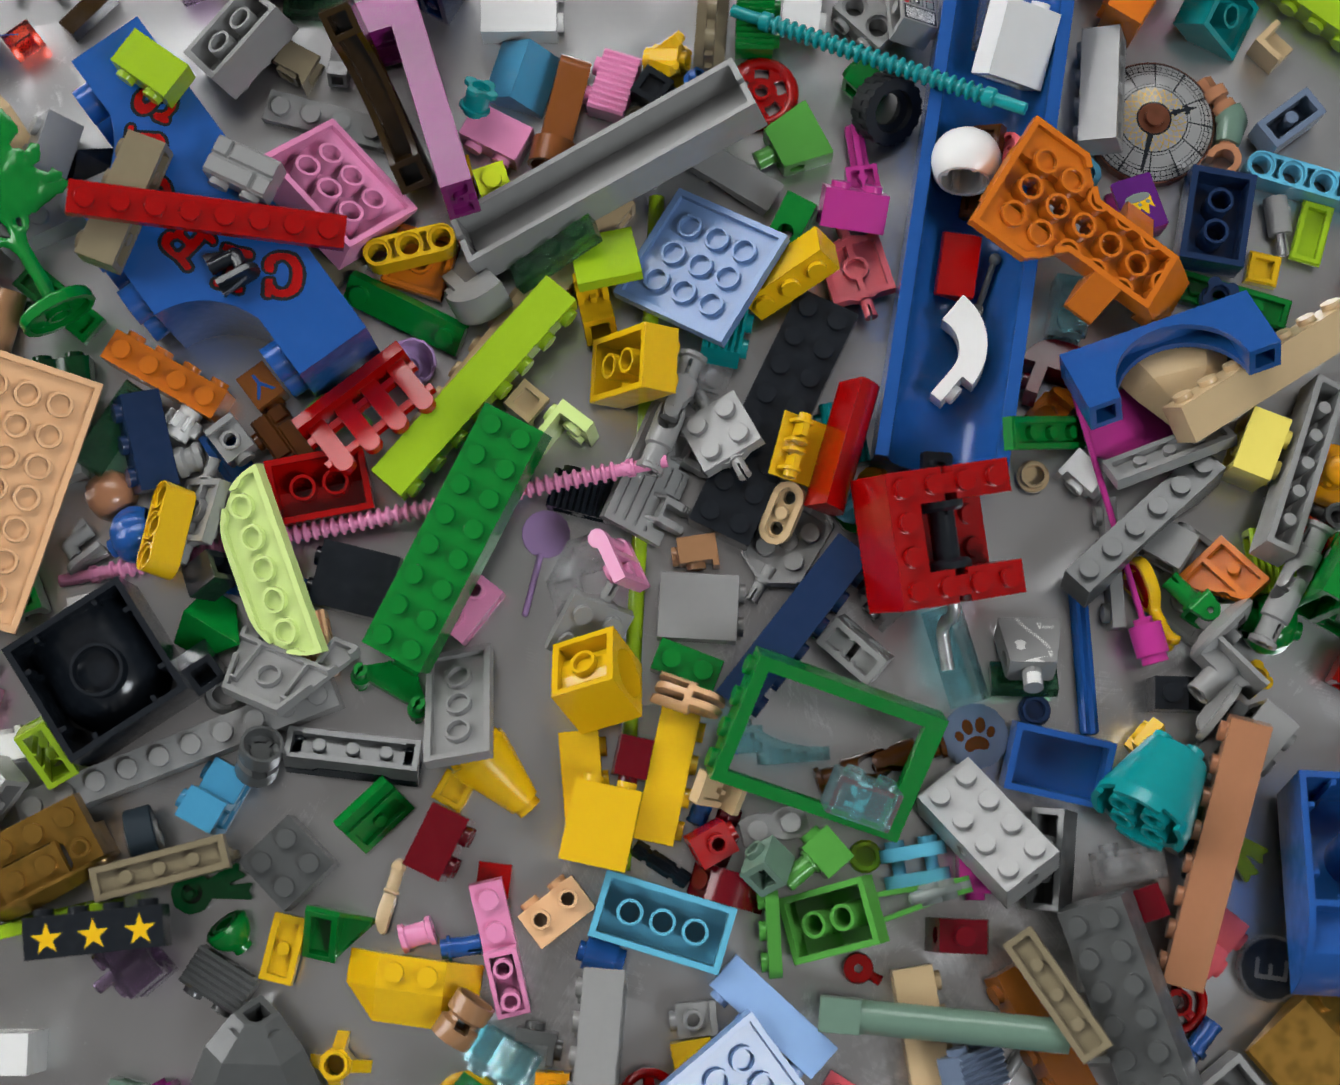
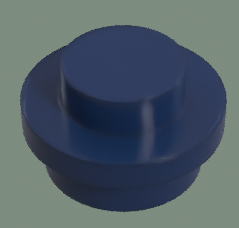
(1034, 710)

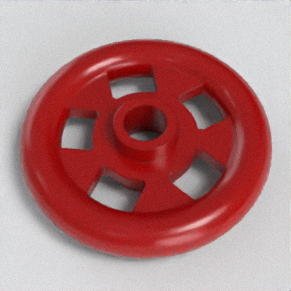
(777, 73)

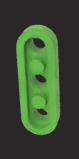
(771, 933)

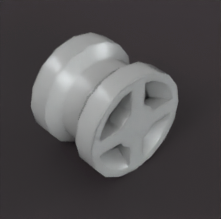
(190, 459)

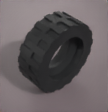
(867, 101)

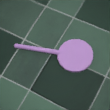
(545, 537)

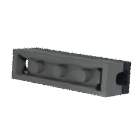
(352, 755)

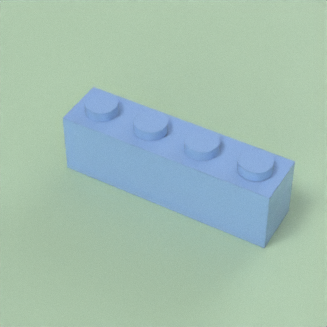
(785, 1025)

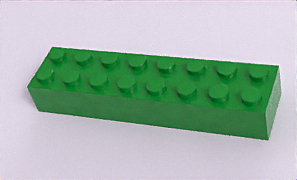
(456, 539)

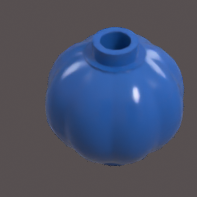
(127, 533)

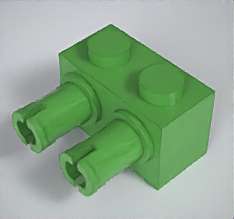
(819, 853)

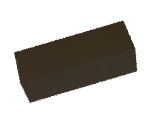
(86, 16)

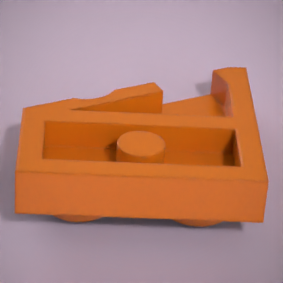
(1225, 572)

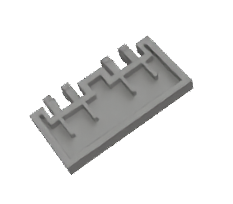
(641, 500)

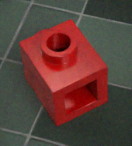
(712, 842)

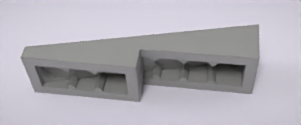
(739, 180)

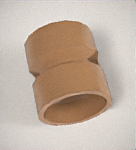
(472, 1011)

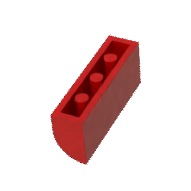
(842, 446)

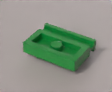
(374, 814)

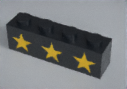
(96, 931)

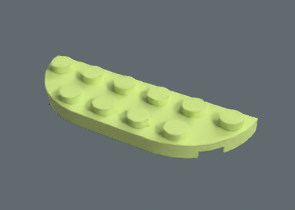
(268, 567)

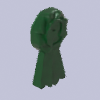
(197, 893)

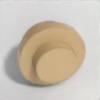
(1032, 476)

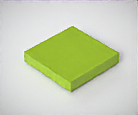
(609, 262)

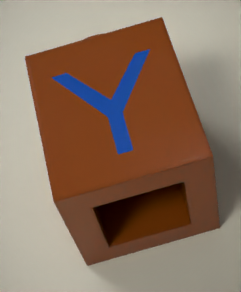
(262, 387)

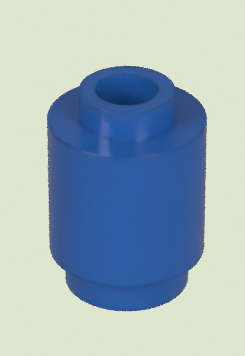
(600, 954)

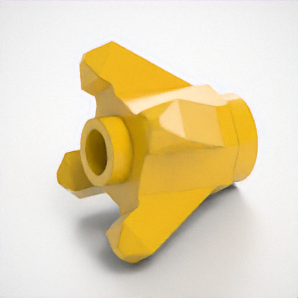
(669, 57)
(339, 1061)

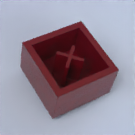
(440, 843)

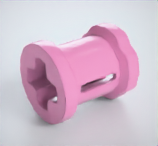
(417, 934)

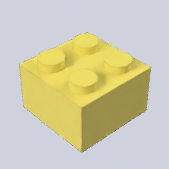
(1258, 448)

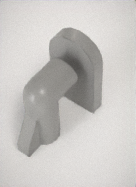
(90, 556)

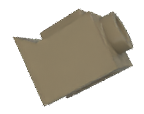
(298, 66)

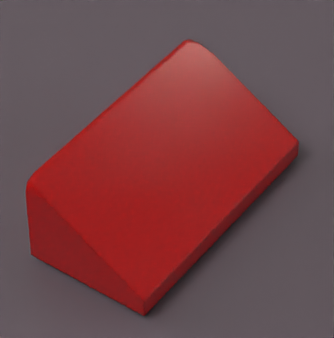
(957, 265)

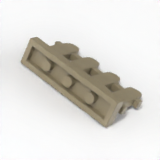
(710, 33)
(161, 868)
(1058, 995)

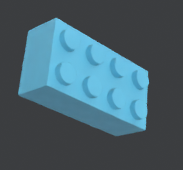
(662, 922)

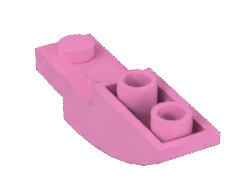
(500, 948)

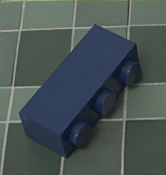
(144, 440)

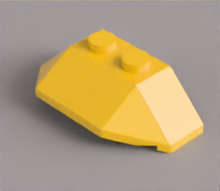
(408, 987)

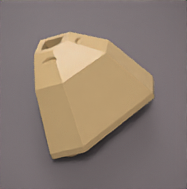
(1169, 372)

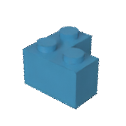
(215, 800)

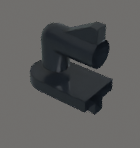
(241, 275)

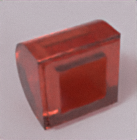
(25, 43)

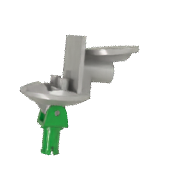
(1223, 666)

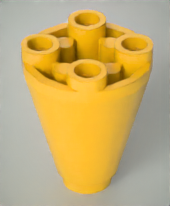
(501, 777)

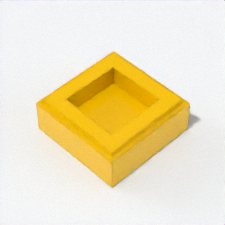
(1261, 270)
(452, 792)

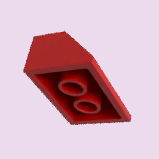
(310, 492)

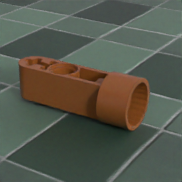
(561, 111)

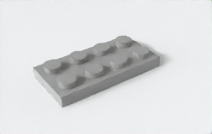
(459, 707)

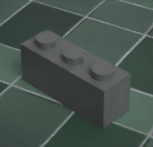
(1057, 889)

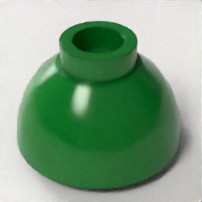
(231, 933)

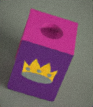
(1141, 193)

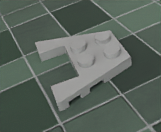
(277, 680)

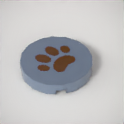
(977, 734)

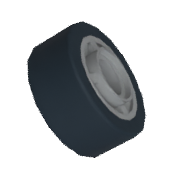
(141, 831)

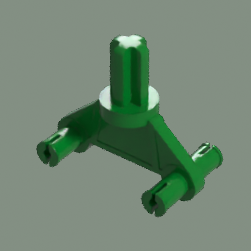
(394, 680)

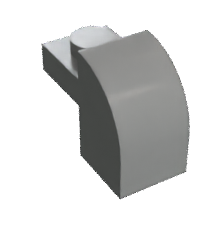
(476, 299)

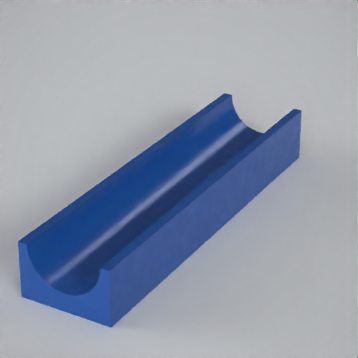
(917, 347)

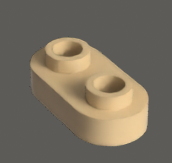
(781, 511)

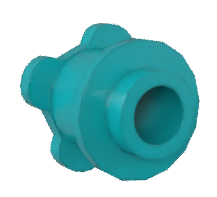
(477, 97)

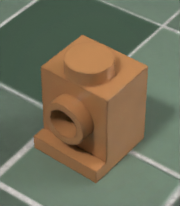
(696, 552)

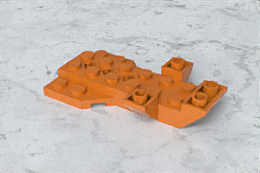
(1113, 247)

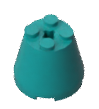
(1154, 792)

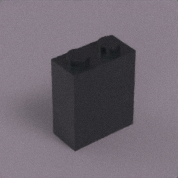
(351, 578)

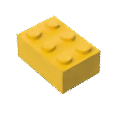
(634, 365)

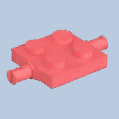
(862, 272)

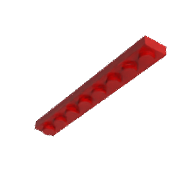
(205, 215)

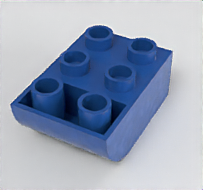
(1311, 880)

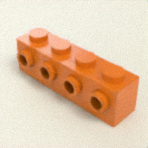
(174, 380)

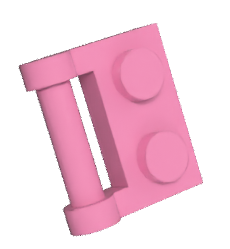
(620, 561)

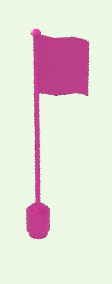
(1135, 430)

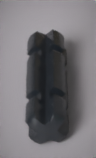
(661, 864)

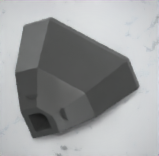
(254, 1049)

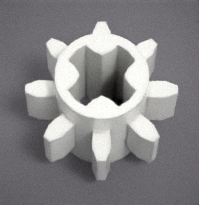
(184, 424)

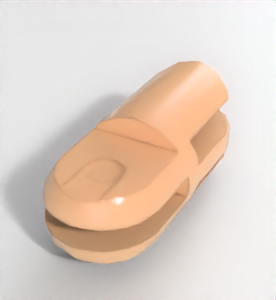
(687, 697)

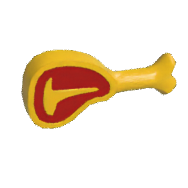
(1150, 595)

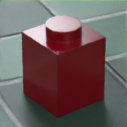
(632, 758)

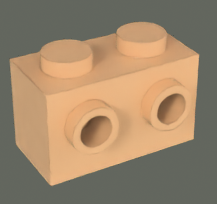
(556, 910)

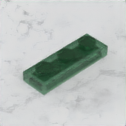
(556, 253)

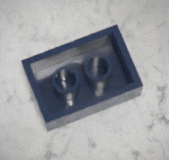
(1214, 220)

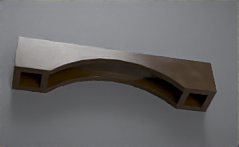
(370, 76)

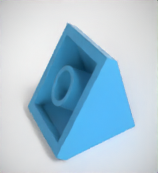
(524, 77)

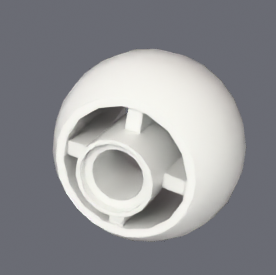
(965, 161)

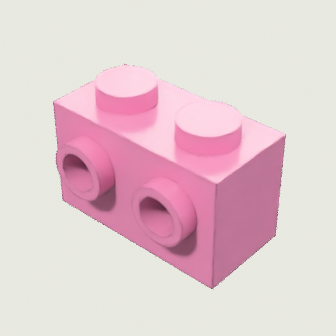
(478, 609)

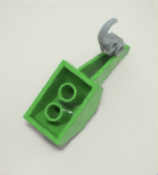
(850, 916)

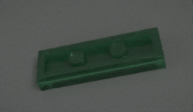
(102, 440)

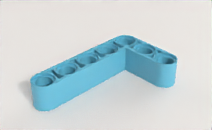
(1303, 174)

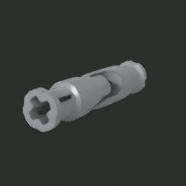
(662, 440)
(1288, 589)

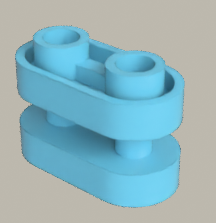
(927, 847)

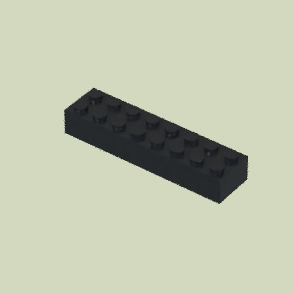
(790, 381)

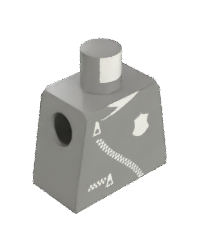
(1028, 649)

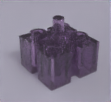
(133, 971)

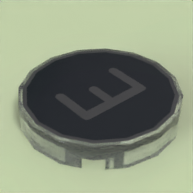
(1264, 968)

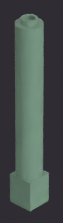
(940, 1024)

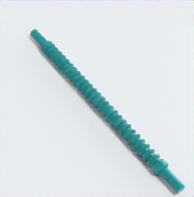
(988, 96)

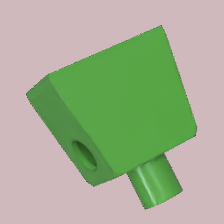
(794, 143)

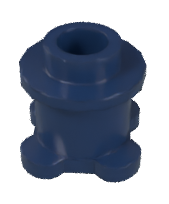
(1217, 289)

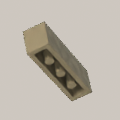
(139, 164)

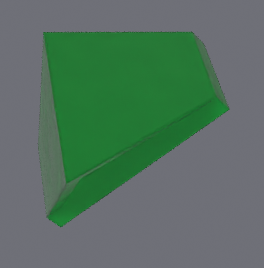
(209, 621)
(331, 932)

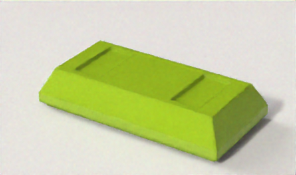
(1311, 233)

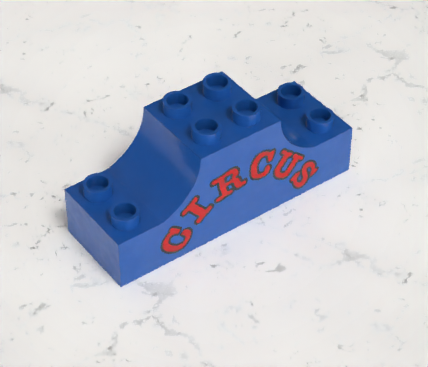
(166, 281)

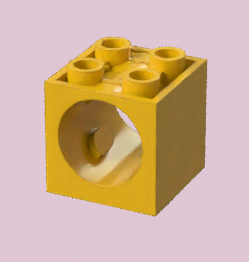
(596, 680)

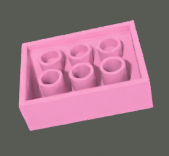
(338, 177)

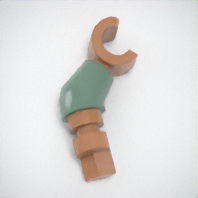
(1230, 122)

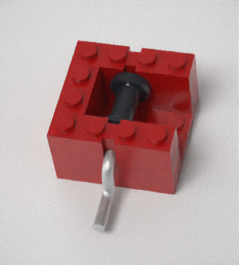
(928, 541)

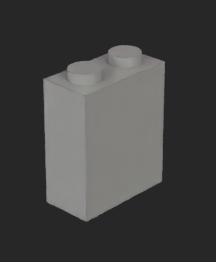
(700, 608)

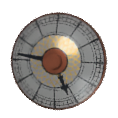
(1163, 125)

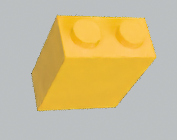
(601, 823)

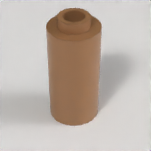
(11, 309)

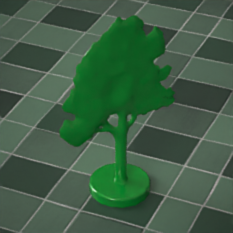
(24, 192)

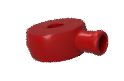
(867, 969)

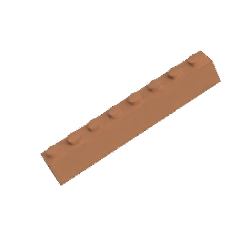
(1215, 851)

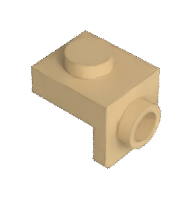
(716, 794)

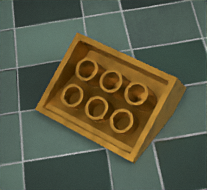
(1301, 1043)

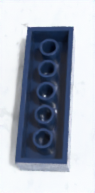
(804, 614)

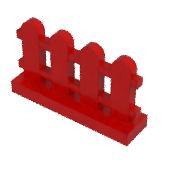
(353, 396)

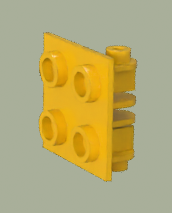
(797, 448)

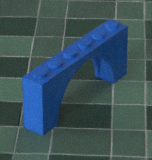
(1224, 326)

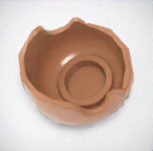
(109, 494)

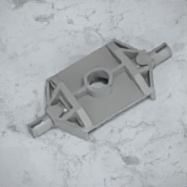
(783, 567)

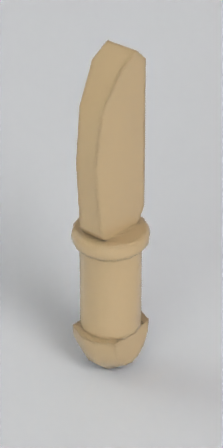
(389, 897)

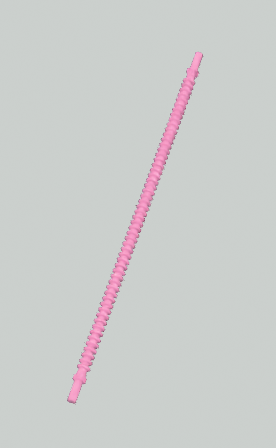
(627, 468)

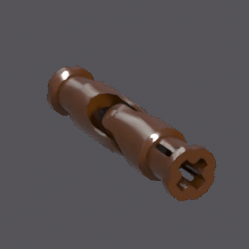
(882, 761)

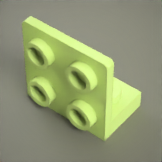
(567, 417)

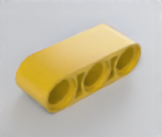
(395, 243)
(166, 530)

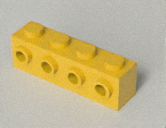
(667, 777)

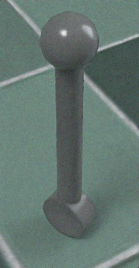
(994, 260)

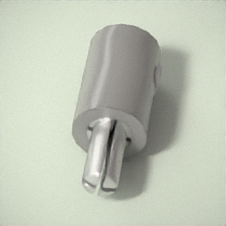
(1278, 221)

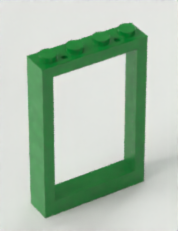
(743, 700)

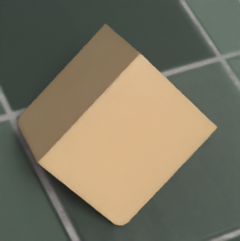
(1269, 49)
(526, 402)

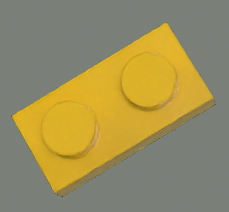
(283, 949)

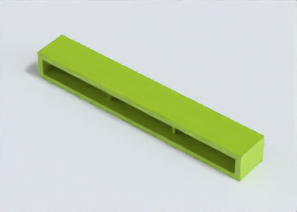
(480, 381)

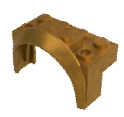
(34, 864)

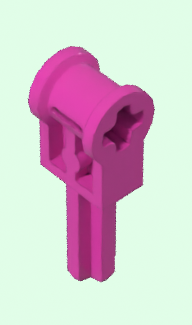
(860, 170)

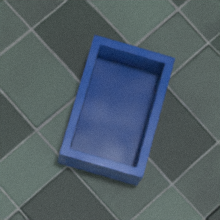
(1055, 762)

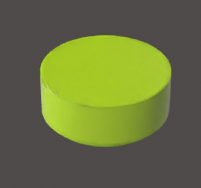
(866, 856)

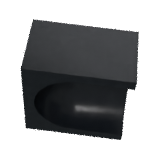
(101, 672)

